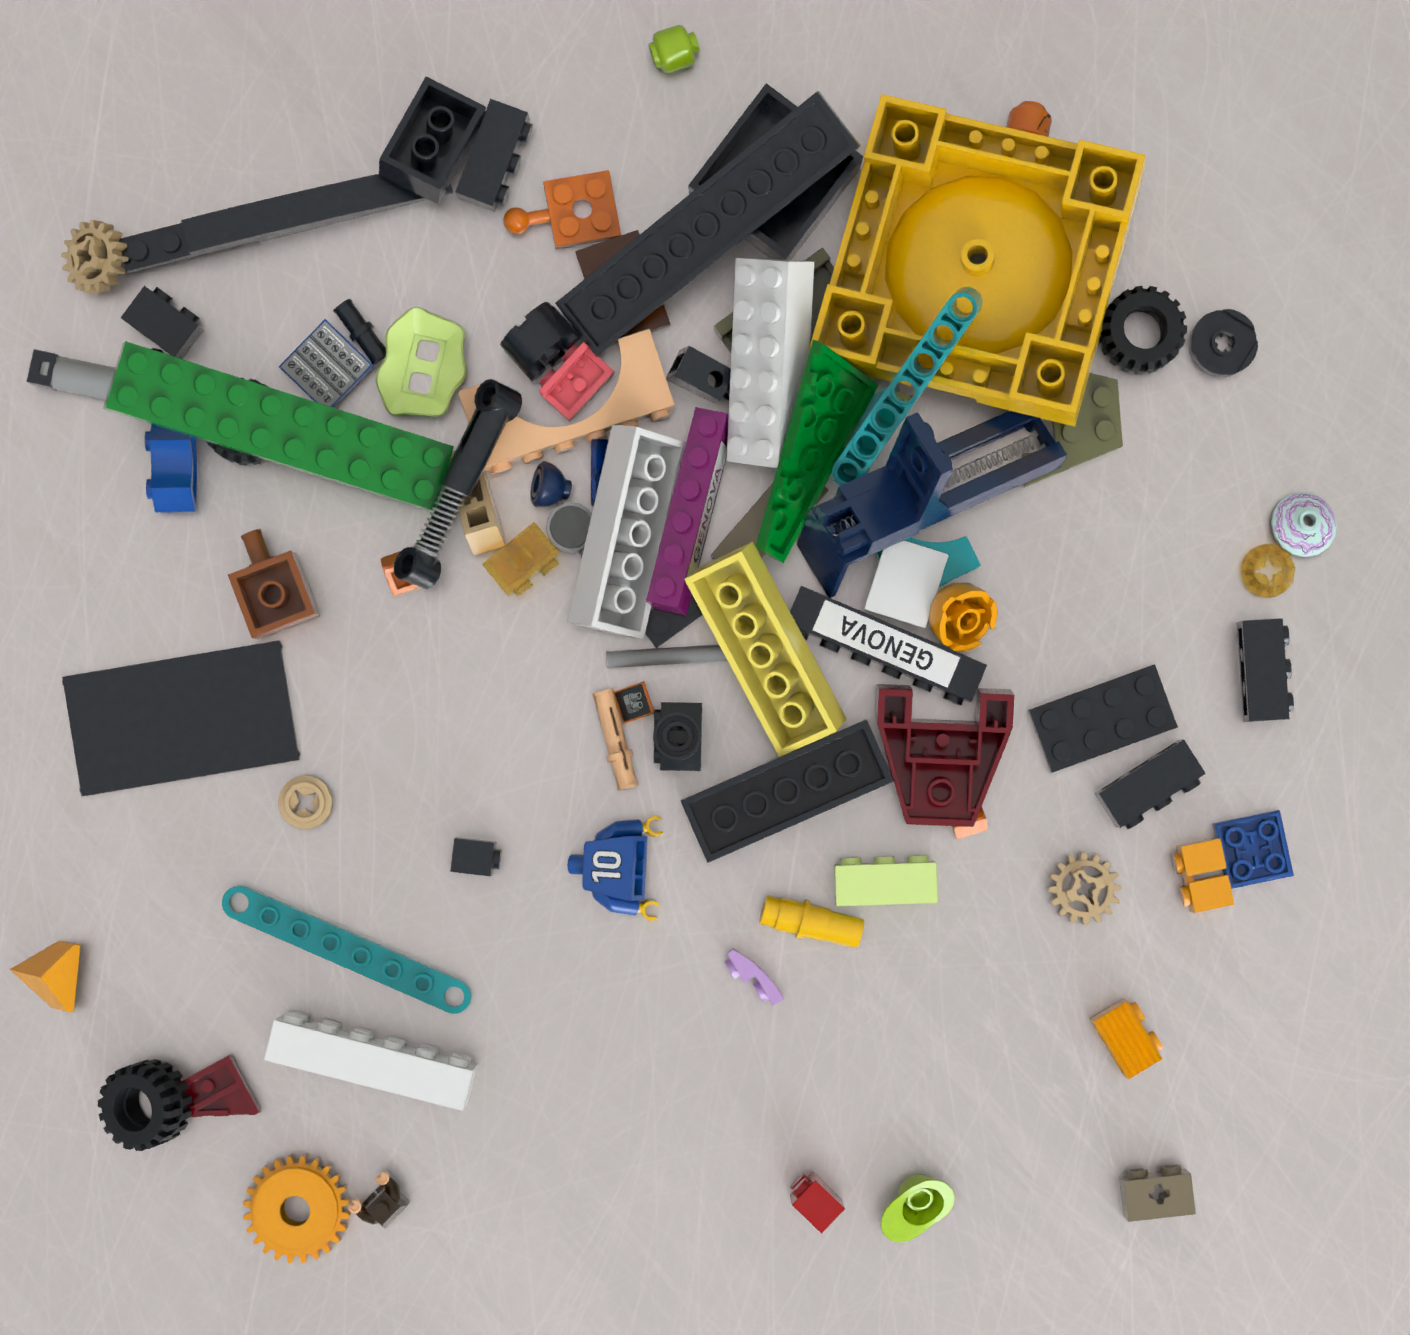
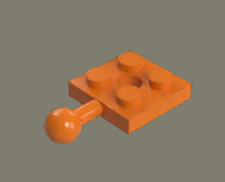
(566, 226)

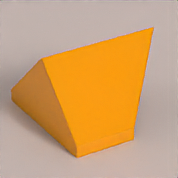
(52, 974)

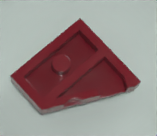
(220, 1091)

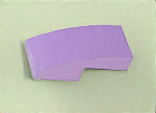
(746, 968)

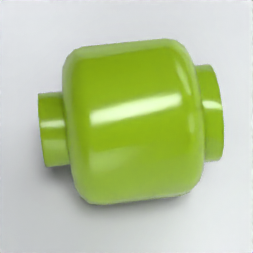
(673, 49)

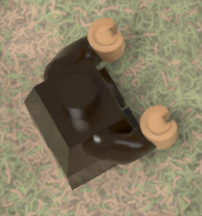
(384, 1205)

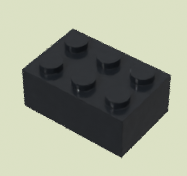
(431, 140)

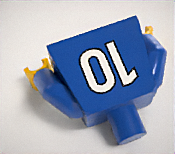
(616, 866)

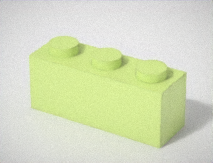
(885, 881)

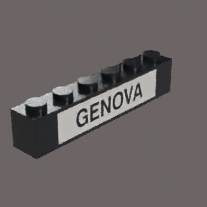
(887, 645)

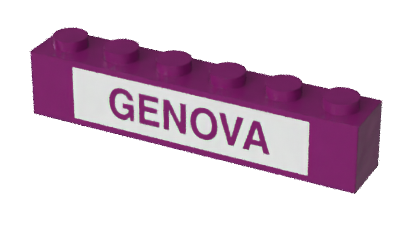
(690, 511)

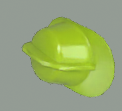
(916, 1208)

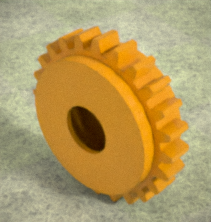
(278, 1229)

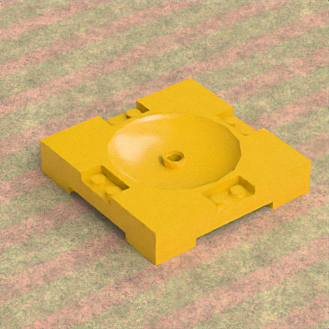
(961, 187)

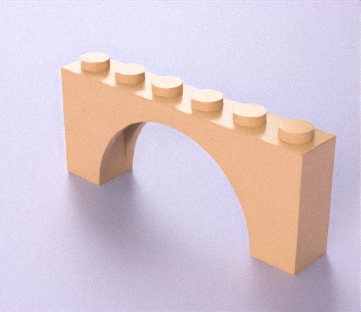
(637, 396)

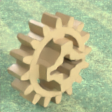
(94, 257)
(1070, 894)

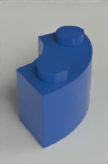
(172, 470)

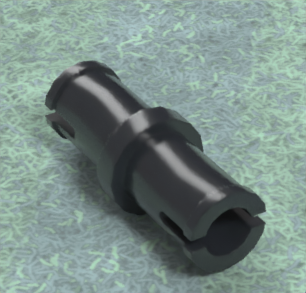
(361, 331)

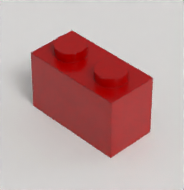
(816, 1201)

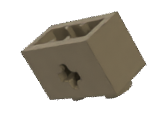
(1175, 1201)

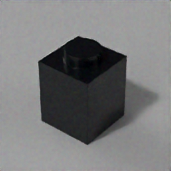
(475, 856)

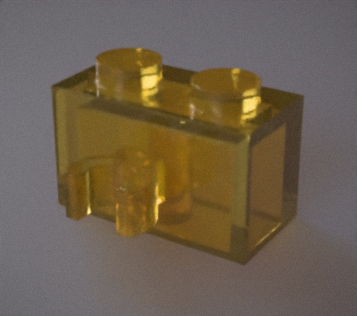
(522, 560)

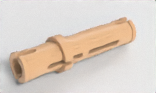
(615, 739)

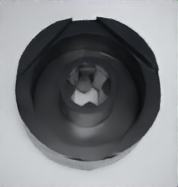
(539, 340)

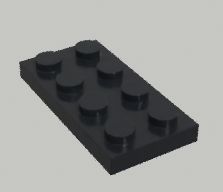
(1102, 718)

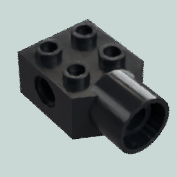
(678, 736)

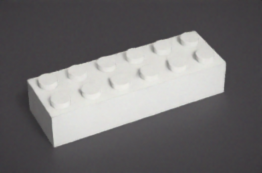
(767, 355)
(626, 531)
(371, 1061)

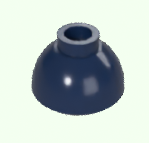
(548, 485)

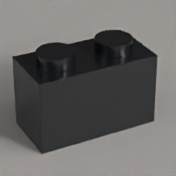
(162, 323)

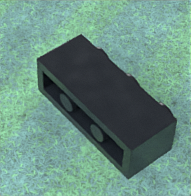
(494, 156)
(1264, 670)
(1151, 784)

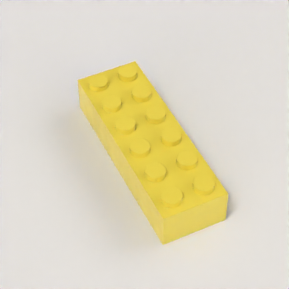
(765, 649)

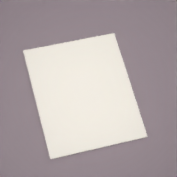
(906, 582)

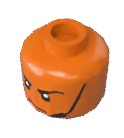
(1031, 118)

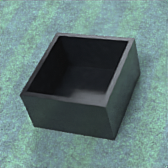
(791, 226)

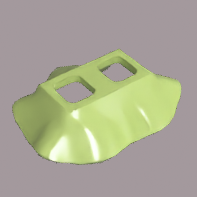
(401, 362)

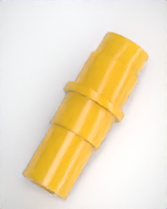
(811, 921)

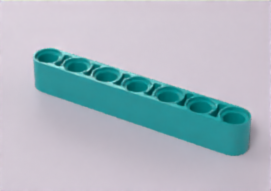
(915, 374)

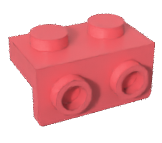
(575, 380)

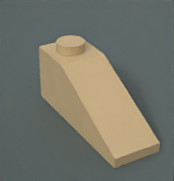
(481, 518)

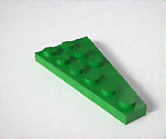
(822, 422)

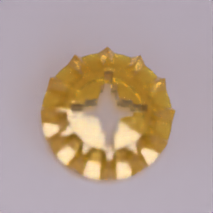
(1258, 582)

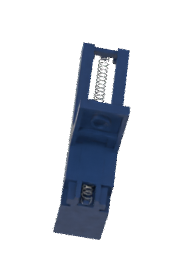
(908, 491)

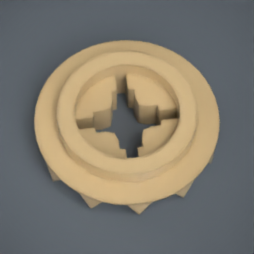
(289, 800)

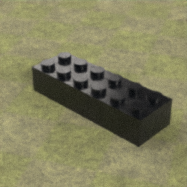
(787, 791)

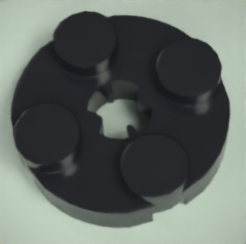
(1242, 338)

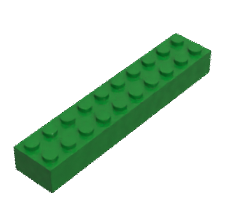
(277, 426)

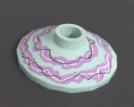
(1294, 534)

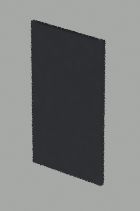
(180, 718)

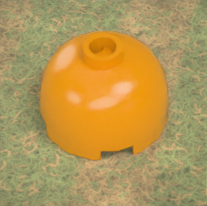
(962, 615)

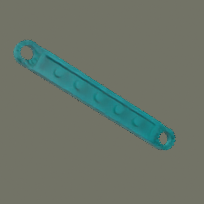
(346, 949)

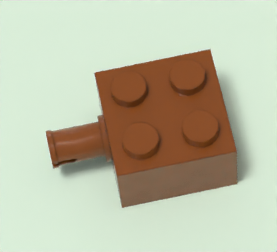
(271, 589)

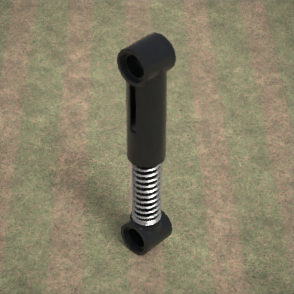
(494, 408)

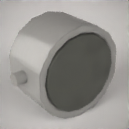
(568, 527)

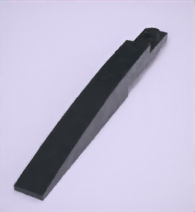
(266, 220)

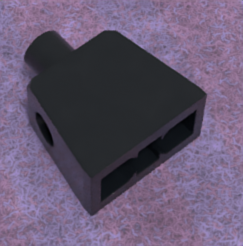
(691, 373)

